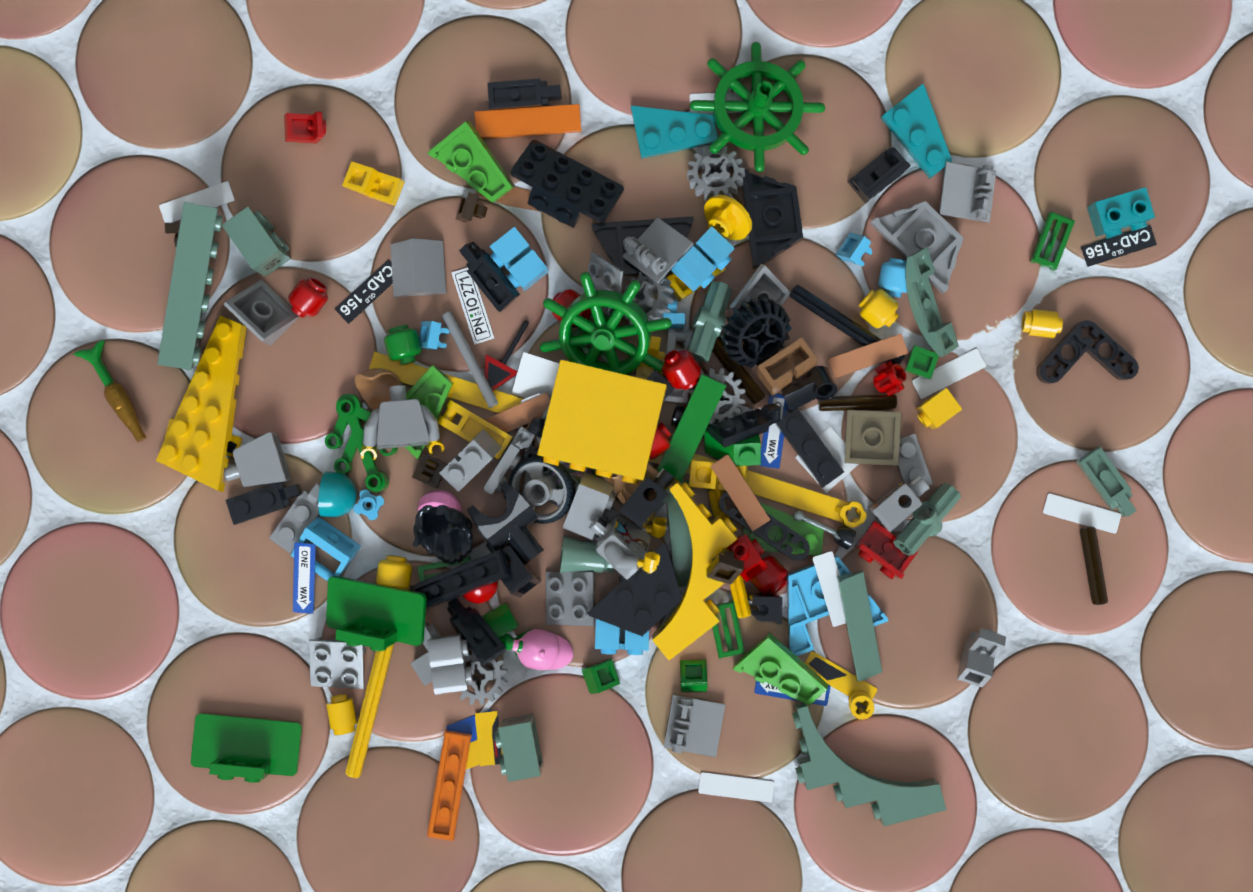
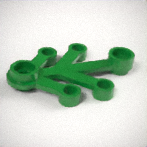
(356, 441)

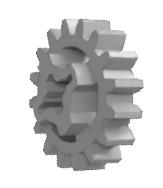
(715, 173)
(653, 297)
(730, 398)
(490, 674)

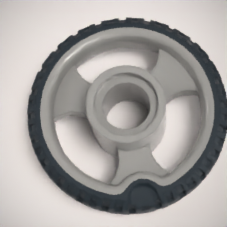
(564, 496)

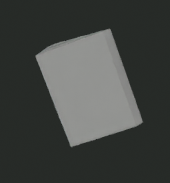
(418, 268)
(762, 284)
(262, 312)

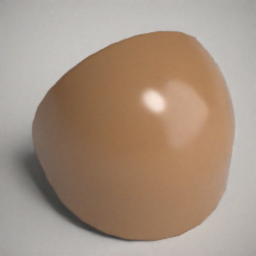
(374, 386)

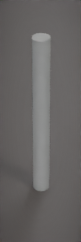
(470, 359)

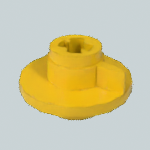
(727, 217)

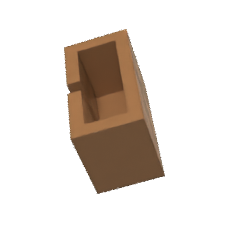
(790, 362)

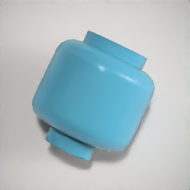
(893, 277)

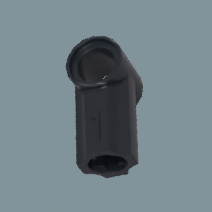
(817, 386)

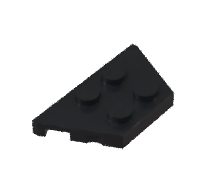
(773, 217)
(613, 234)
(642, 598)

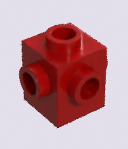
(750, 553)

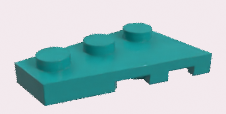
(671, 131)
(918, 131)

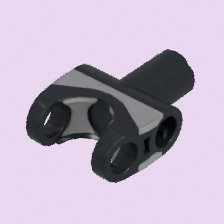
(510, 526)

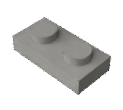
(912, 461)

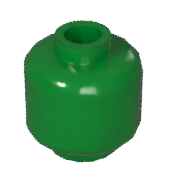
(402, 344)

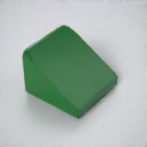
(501, 620)
(600, 676)
(693, 676)

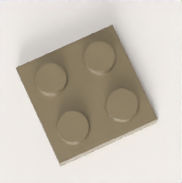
(873, 437)

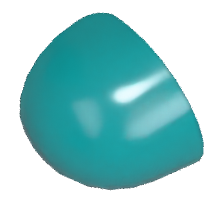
(336, 495)

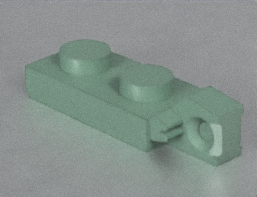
(1107, 481)

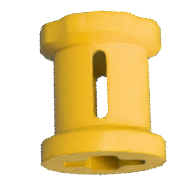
(861, 713)

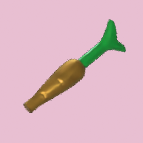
(113, 392)

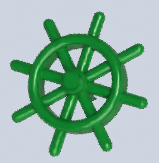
(757, 106)
(605, 332)

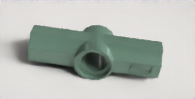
(709, 321)
(927, 519)

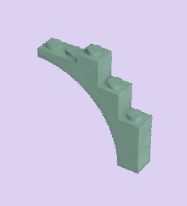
(893, 799)

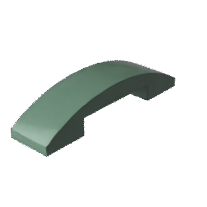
(924, 306)
(680, 540)

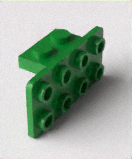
(374, 613)
(245, 746)

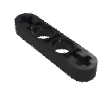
(762, 532)

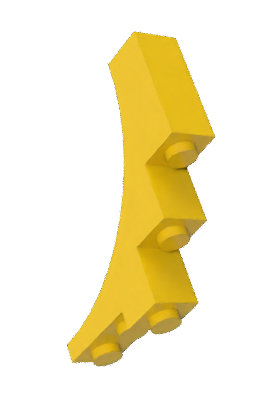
(694, 613)

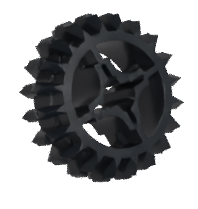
(752, 327)

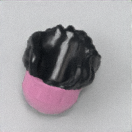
(443, 527)

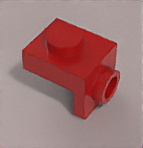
(304, 127)

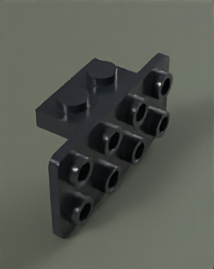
(564, 185)

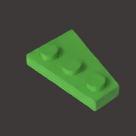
(472, 160)
(432, 392)
(811, 533)
(778, 666)

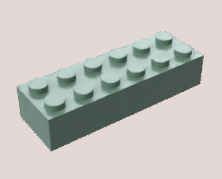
(188, 286)

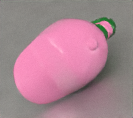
(539, 649)

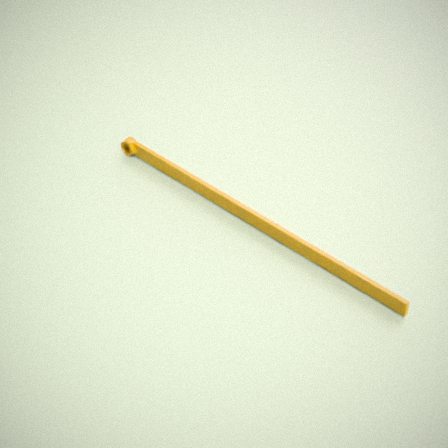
(759, 484)

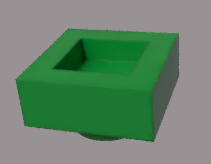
(921, 362)

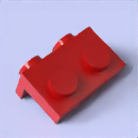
(879, 546)

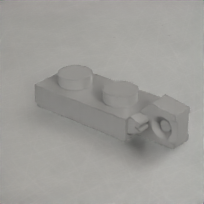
(509, 460)
(297, 519)

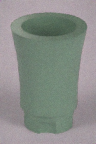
(581, 557)

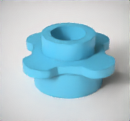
(370, 512)

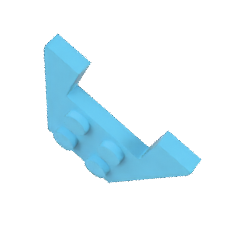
(808, 604)

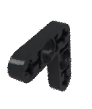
(1082, 345)

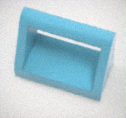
(333, 543)

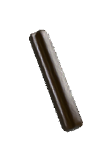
(753, 391)
(859, 402)
(1093, 565)

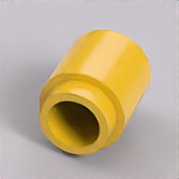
(1041, 323)
(341, 714)

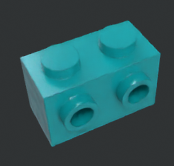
(1121, 212)

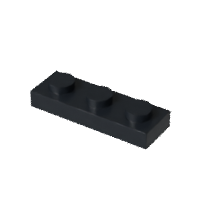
(809, 448)

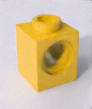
(938, 409)

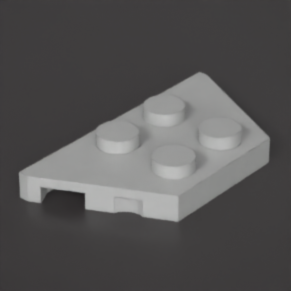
(920, 228)

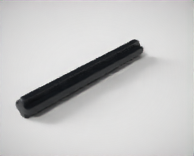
(836, 318)

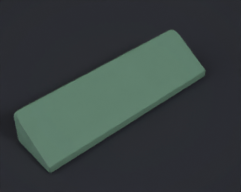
(859, 625)

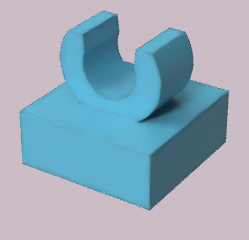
(854, 248)
(677, 319)
(430, 334)

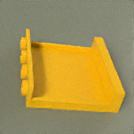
(601, 421)

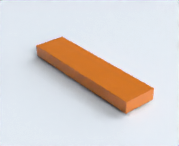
(528, 121)
(449, 785)

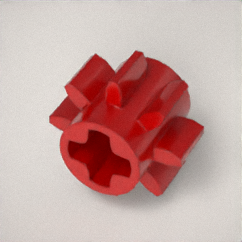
(889, 378)

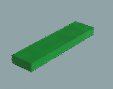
(692, 426)

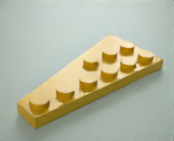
(206, 415)

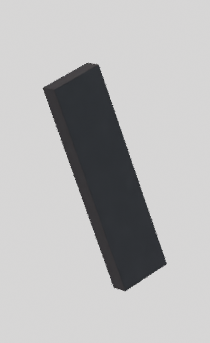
(464, 579)

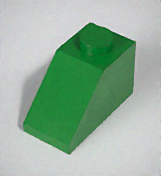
(742, 453)

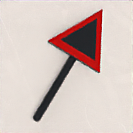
(498, 372)

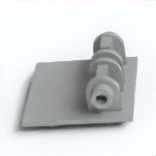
(967, 192)
(656, 250)
(605, 277)
(569, 598)
(336, 664)
(694, 726)

